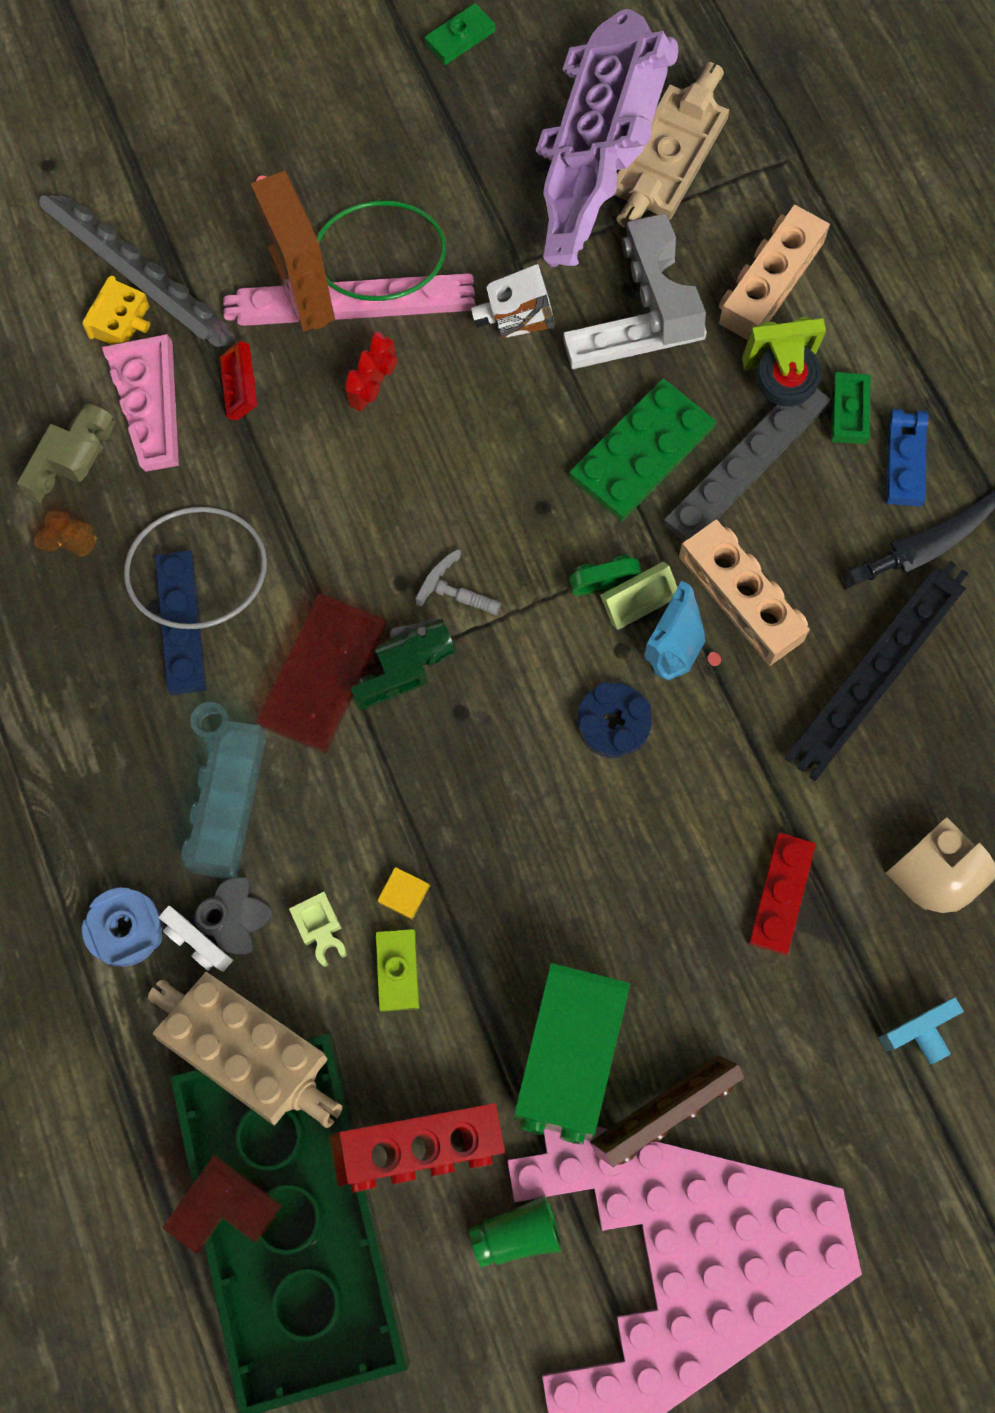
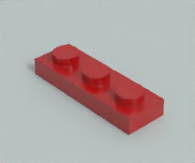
(782, 894)

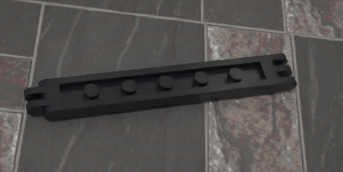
(878, 670)

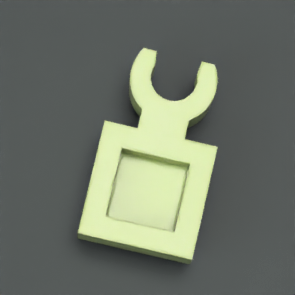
(317, 923)

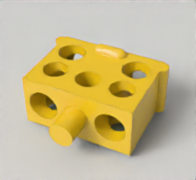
(120, 310)

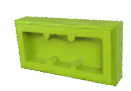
(397, 970)

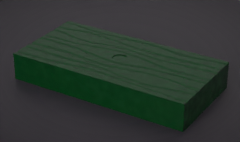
(314, 1293)

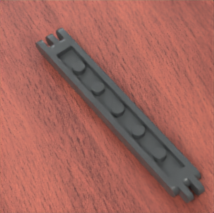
(144, 274)

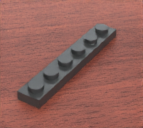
(743, 466)

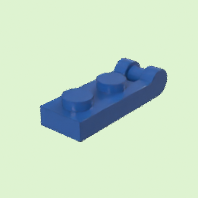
(906, 458)

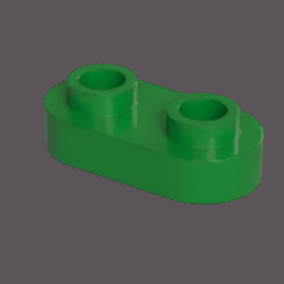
(593, 579)

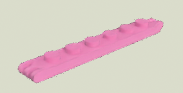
(440, 295)

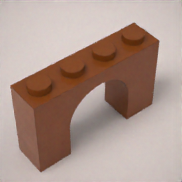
(295, 251)

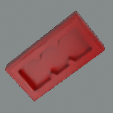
(238, 381)

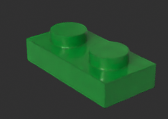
(851, 408)

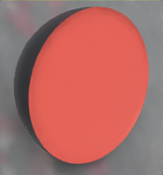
(714, 658)

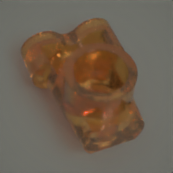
(64, 532)

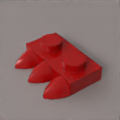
(364, 384)

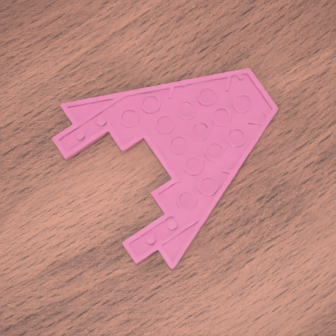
(727, 1256)

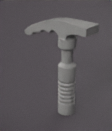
(462, 595)

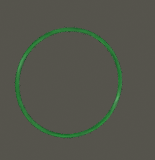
(399, 294)

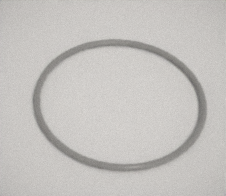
(204, 624)

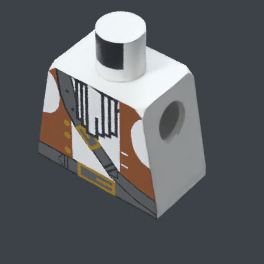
(516, 304)

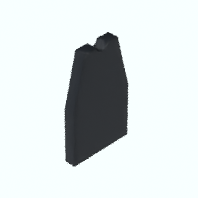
(153, 608)

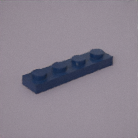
(180, 604)

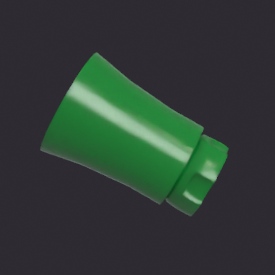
(516, 1234)

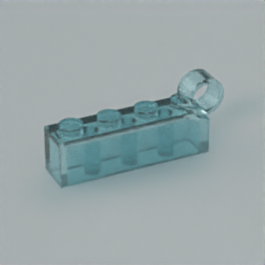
(225, 796)

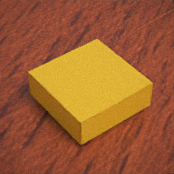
(403, 893)

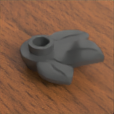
(238, 916)

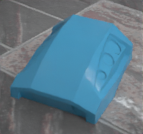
(677, 636)

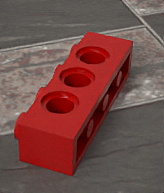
(354, 1147)

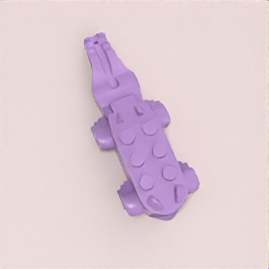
(602, 126)

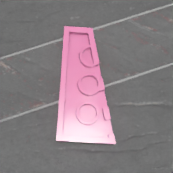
(147, 394)

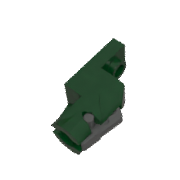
(403, 661)

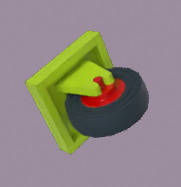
(786, 359)

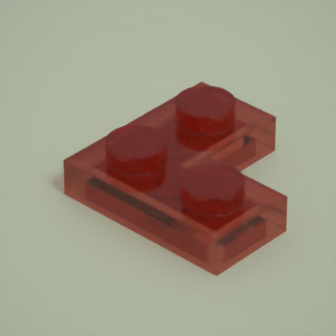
(220, 1195)

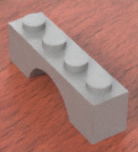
(673, 307)

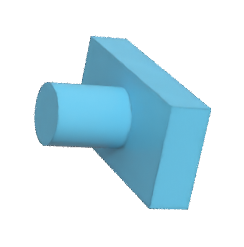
(924, 1031)

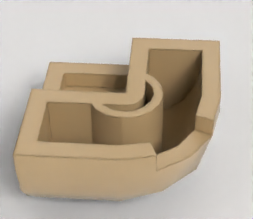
(944, 870)

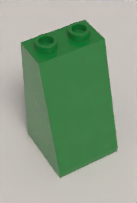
(571, 1054)

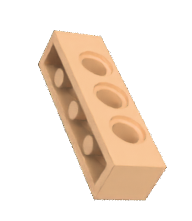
(797, 230)
(768, 639)

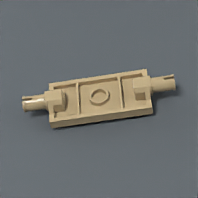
(681, 138)
(243, 1050)

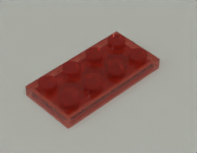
(319, 673)

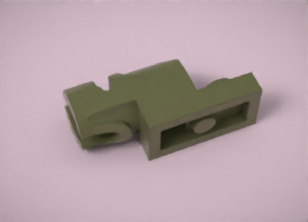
(66, 452)

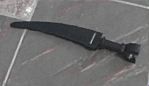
(924, 546)

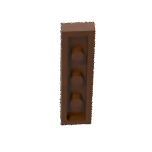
(662, 1113)

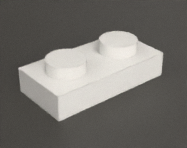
(181, 930)

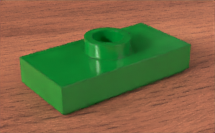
(459, 34)

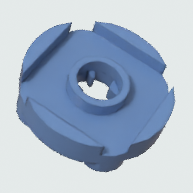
(102, 918)

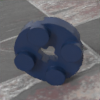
(622, 739)

